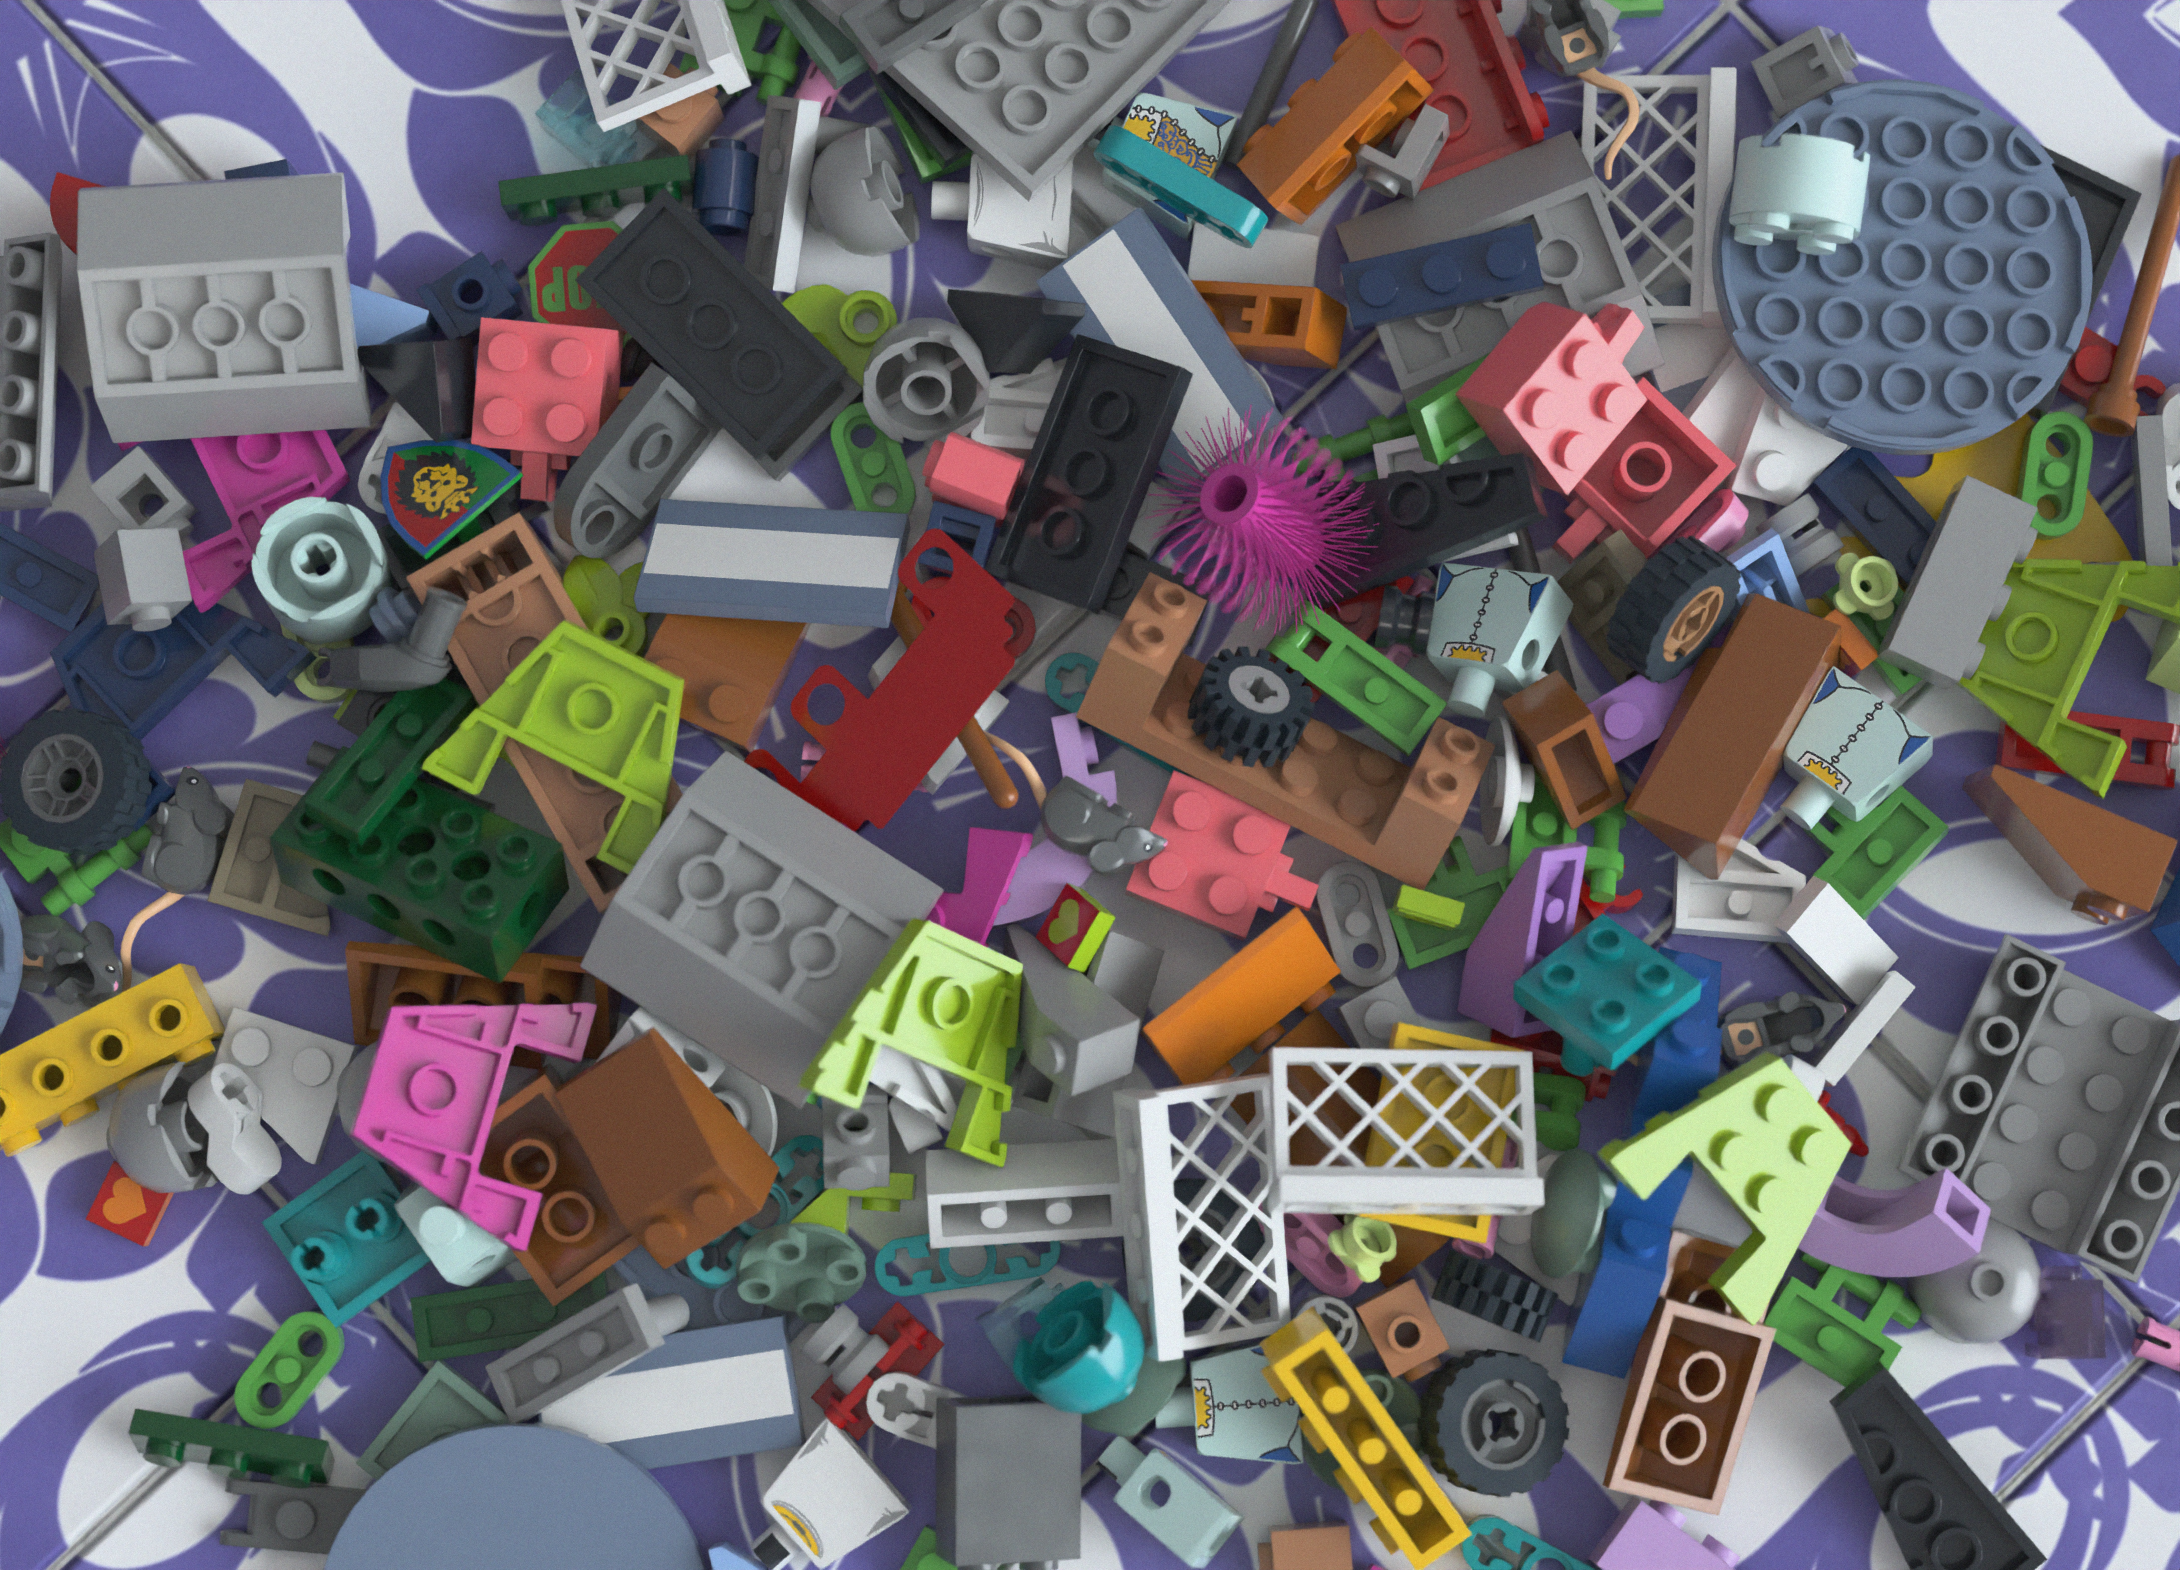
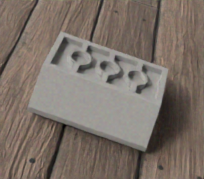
(1574, 243)
(220, 307)
(29, 368)
(754, 923)
(2059, 1112)

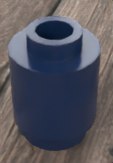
(724, 187)

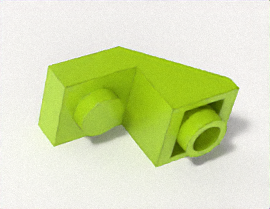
(834, 1205)

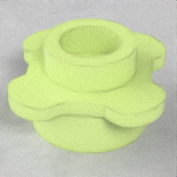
(1881, 581)
(1363, 1245)

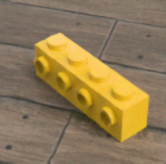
(102, 1052)
(1364, 1438)

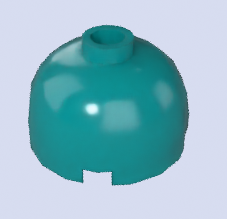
(1084, 1350)

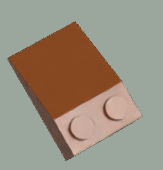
(728, 670)
(2075, 847)
(665, 1148)
(575, 1222)

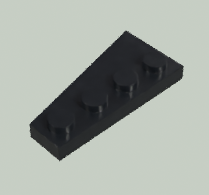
(1426, 520)
(1923, 1486)

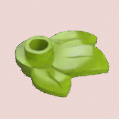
(832, 317)
(607, 600)

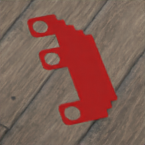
(920, 707)

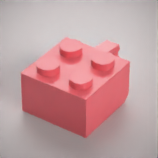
(1557, 389)
(543, 394)
(1644, 480)
(1217, 860)

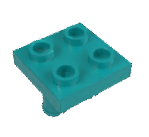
(1605, 995)
(348, 1238)

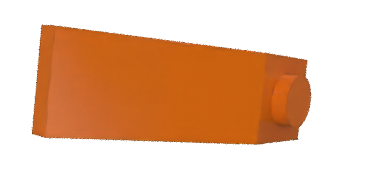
(1278, 322)

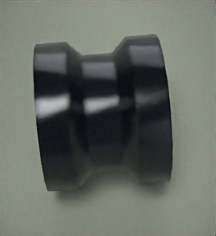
(1405, 620)

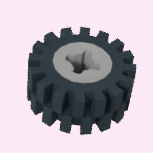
(1250, 707)
(1495, 1295)

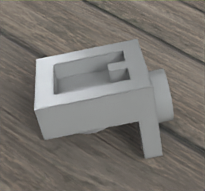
(1806, 68)
(1416, 151)

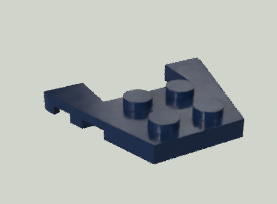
(148, 673)

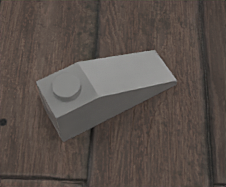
(1067, 1021)

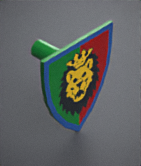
(440, 490)

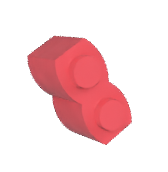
(972, 476)

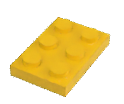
(1464, 1115)

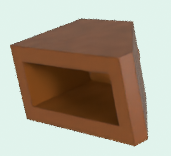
(1565, 748)

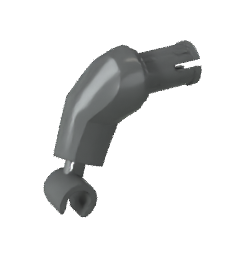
(403, 663)

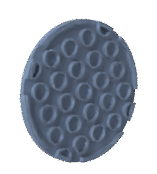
(1948, 299)
(515, 1503)

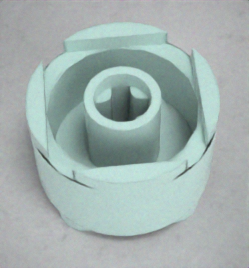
(1798, 192)
(301, 540)

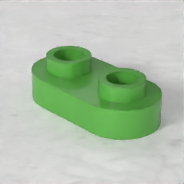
(871, 467)
(2056, 478)
(291, 1368)

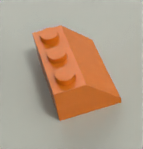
(1328, 120)
(1243, 1002)

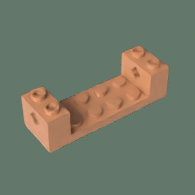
(511, 608)
(1329, 783)

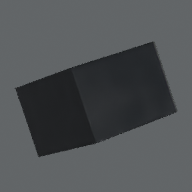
(1014, 329)
(429, 381)

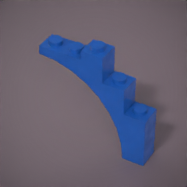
(1635, 1233)

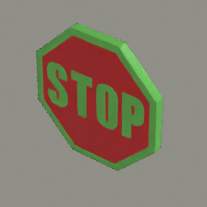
(552, 276)

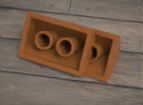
(1733, 731)
(411, 976)
(1339, 1118)
(1688, 1385)

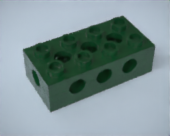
(431, 875)

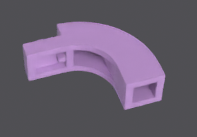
(1047, 868)
(1899, 1229)

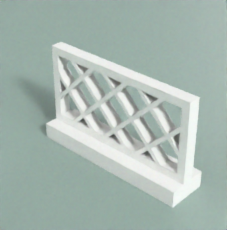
(710, 41)
(1713, 172)
(1403, 1189)
(1151, 1223)

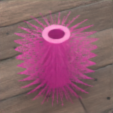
(1262, 520)

